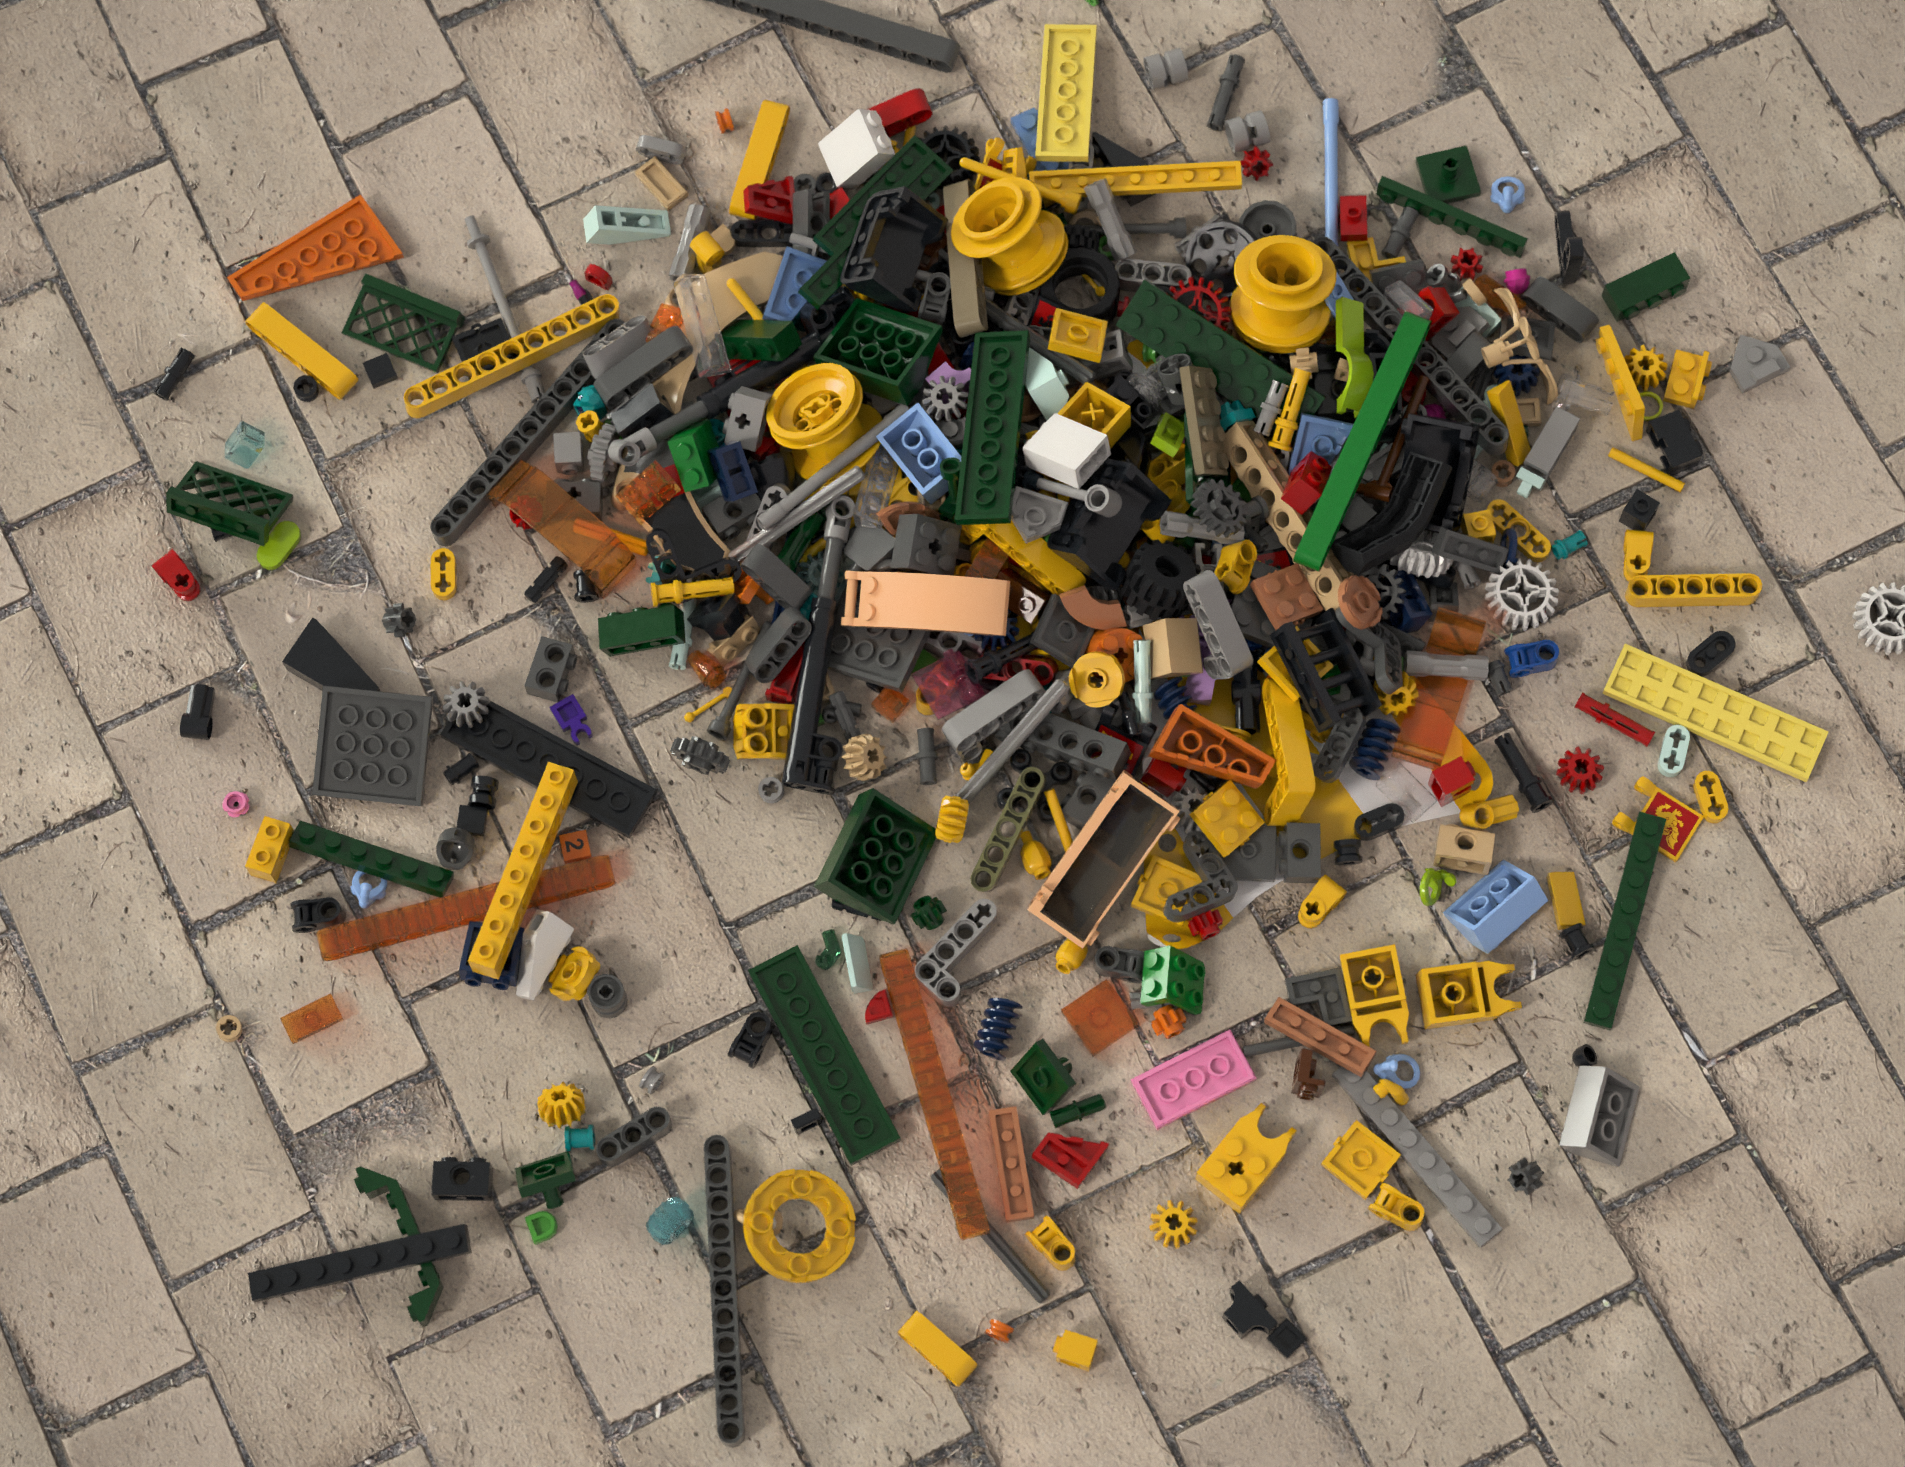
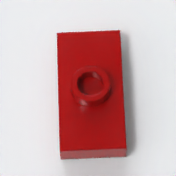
(1353, 218)

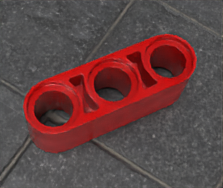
(904, 111)
(1028, 662)

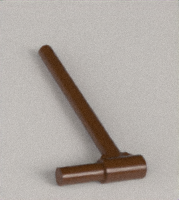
(1381, 488)

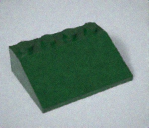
(882, 349)
(876, 857)

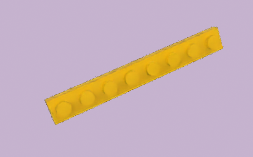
(1146, 179)

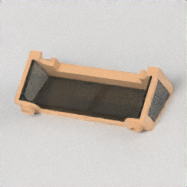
(1103, 859)

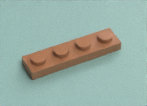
(1320, 1037)
(1011, 1164)

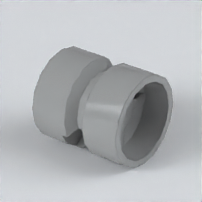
(1165, 68)
(1238, 134)

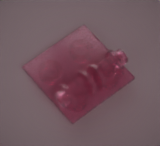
(947, 684)

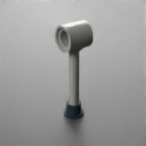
(1092, 496)

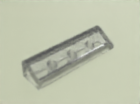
(701, 325)
(875, 489)

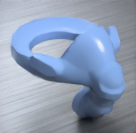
(1508, 199)
(365, 893)
(1387, 1070)

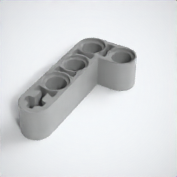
(1219, 627)
(990, 713)
(960, 947)

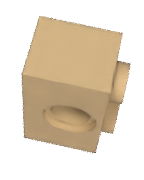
(1451, 856)

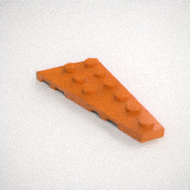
(332, 246)

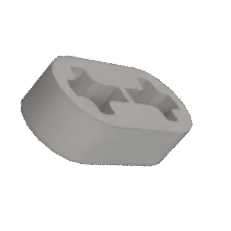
(663, 149)

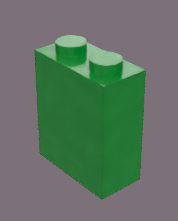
(691, 456)

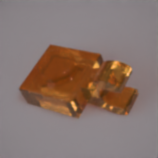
(665, 318)

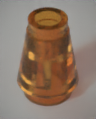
(707, 670)

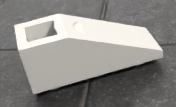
(540, 949)

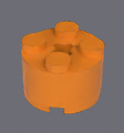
(1118, 642)

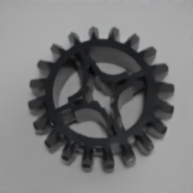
(952, 138)

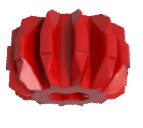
(1583, 761)

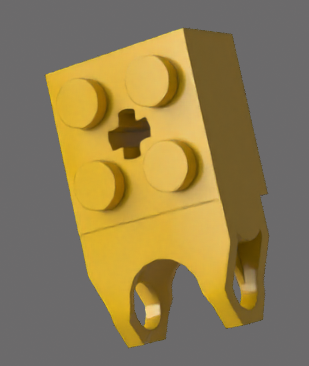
(1473, 992)
(1377, 1002)
(1250, 1152)

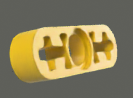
(1537, 539)

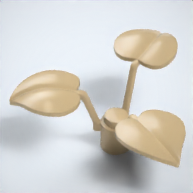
(1501, 351)

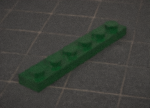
(890, 176)
(1450, 216)
(371, 859)

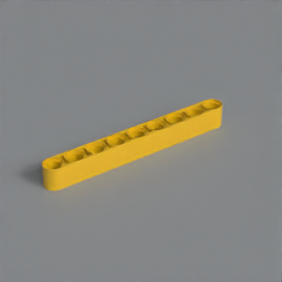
(504, 366)

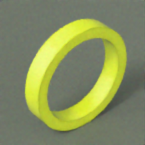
(1658, 399)

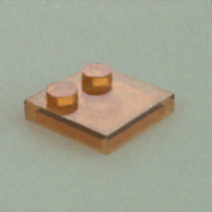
(1099, 1017)

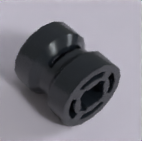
(483, 792)

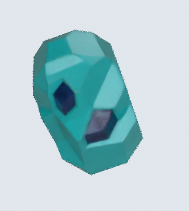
(590, 400)

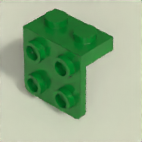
(1172, 979)

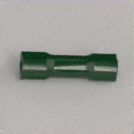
(800, 540)

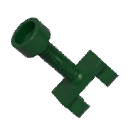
(950, 471)

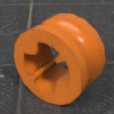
(724, 121)
(999, 1331)

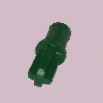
(1077, 1110)

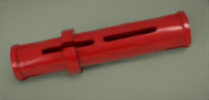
(1586, 703)

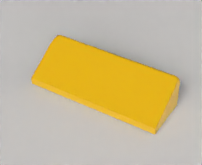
(1506, 409)

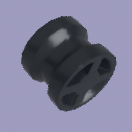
(1348, 852)

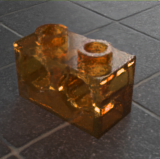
(648, 492)

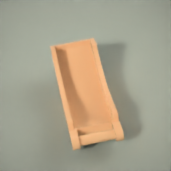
(927, 602)

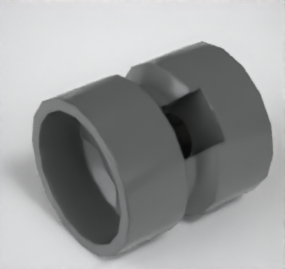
(607, 996)

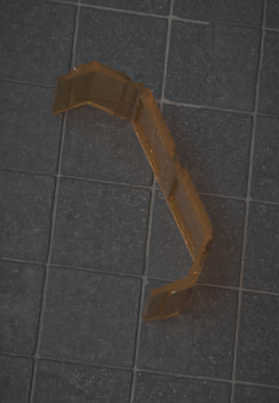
(565, 525)
(1431, 721)

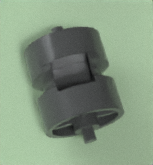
(1170, 376)

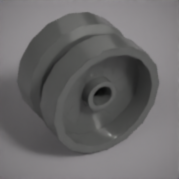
(1269, 219)

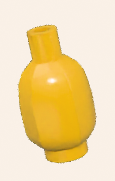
(1035, 857)
(1070, 956)

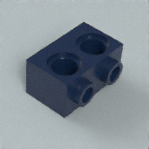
(732, 471)
(1414, 611)

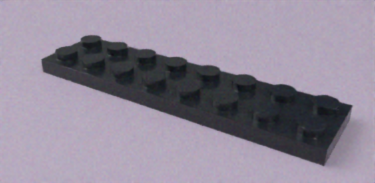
(525, 751)

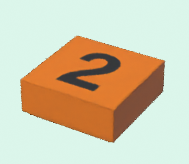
(575, 846)

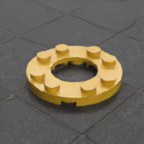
(832, 1204)

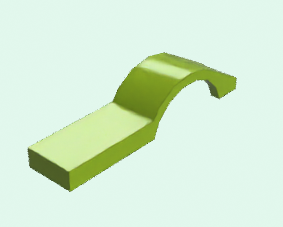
(1351, 343)
(1169, 434)

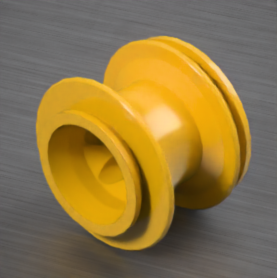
(1011, 235)
(1282, 293)
(820, 416)

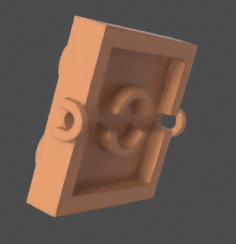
(1286, 596)

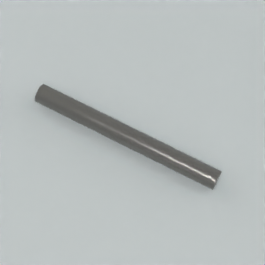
(1283, 1043)

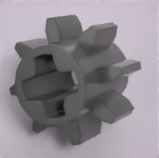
(399, 620)
(1525, 1176)

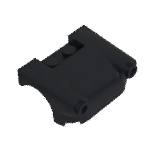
(1324, 382)

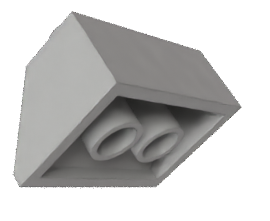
(1599, 1115)

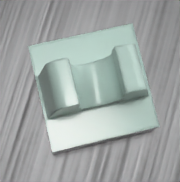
(1529, 481)

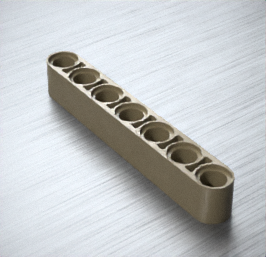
(965, 271)

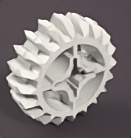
(1419, 558)
(1543, 590)
(1881, 600)

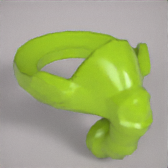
(1434, 880)

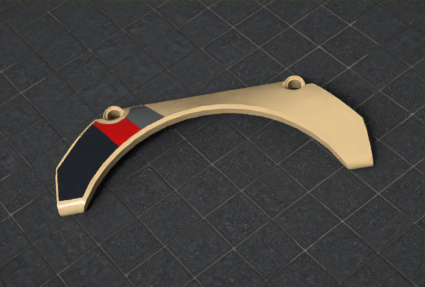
(680, 516)

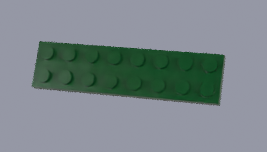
(1239, 370)
(992, 428)
(824, 1055)

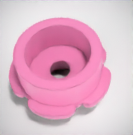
(233, 797)

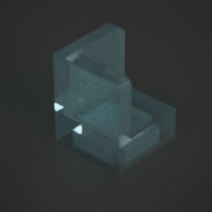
(244, 444)

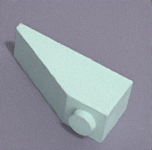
(623, 225)

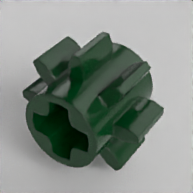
(928, 912)

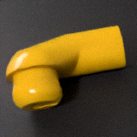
(968, 770)

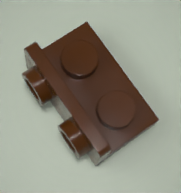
(1303, 1083)

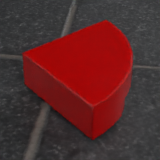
(878, 1008)

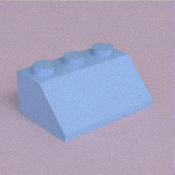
(918, 450)
(1496, 906)

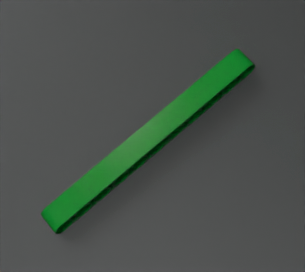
(1362, 441)

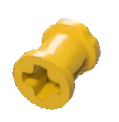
(589, 424)

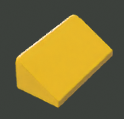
(1565, 899)

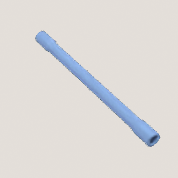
(1331, 121)

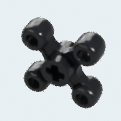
(1051, 777)

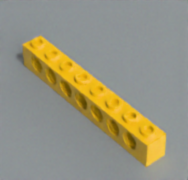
(523, 871)

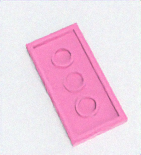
(1193, 1079)

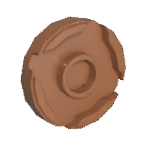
(1359, 602)

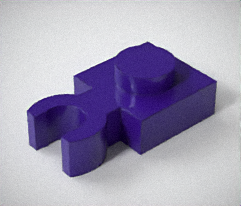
(570, 716)

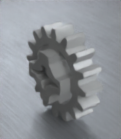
(598, 454)

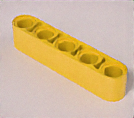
(760, 152)
(301, 351)
(1703, 582)

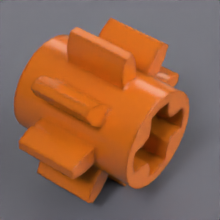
(1168, 1021)

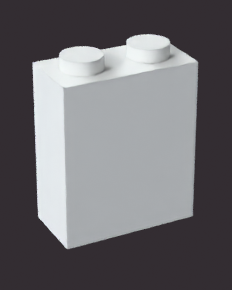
(856, 149)
(1066, 450)

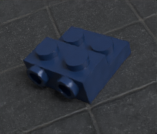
(511, 968)

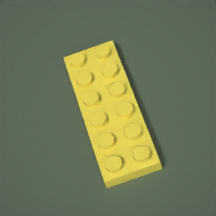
(1066, 93)

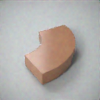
(890, 515)
(1093, 611)

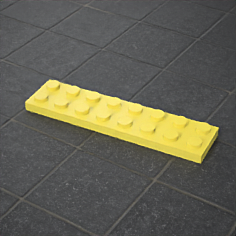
(1715, 712)

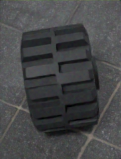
(1157, 579)

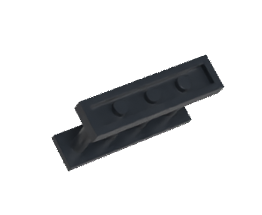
(1307, 680)

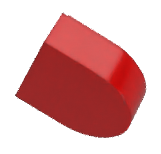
(598, 276)

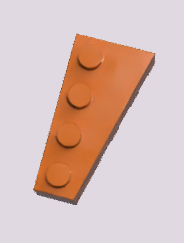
(1209, 749)

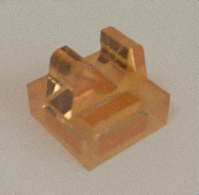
(890, 704)

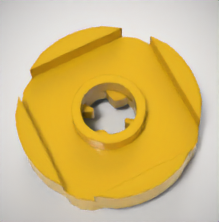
(1106, 666)
(573, 974)

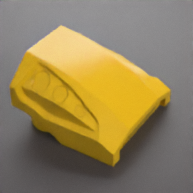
(762, 730)

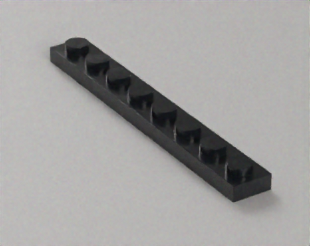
(359, 1262)

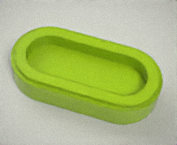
(280, 545)

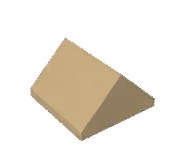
(1174, 647)

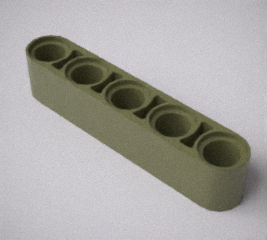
(1008, 815)

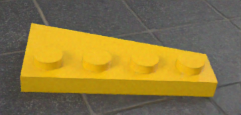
(1622, 381)

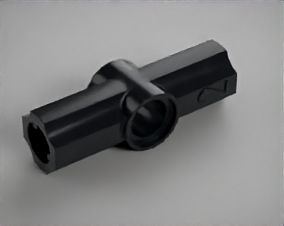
(1246, 698)

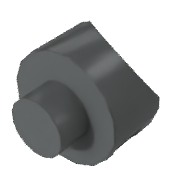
(452, 845)

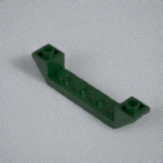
(376, 1184)

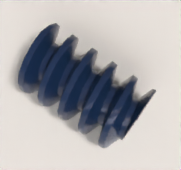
(1171, 696)
(1372, 746)
(996, 1027)

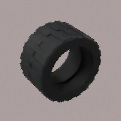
(1097, 266)

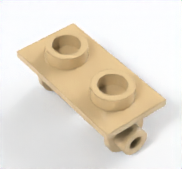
(727, 649)

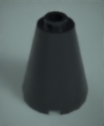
(774, 470)

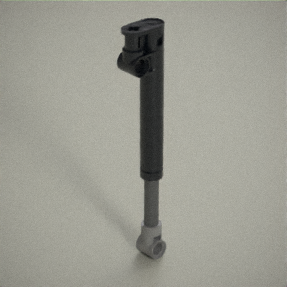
(755, 377)
(805, 763)

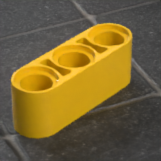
(937, 1348)

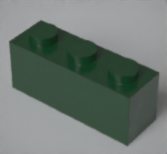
(1646, 287)
(760, 340)
(641, 629)

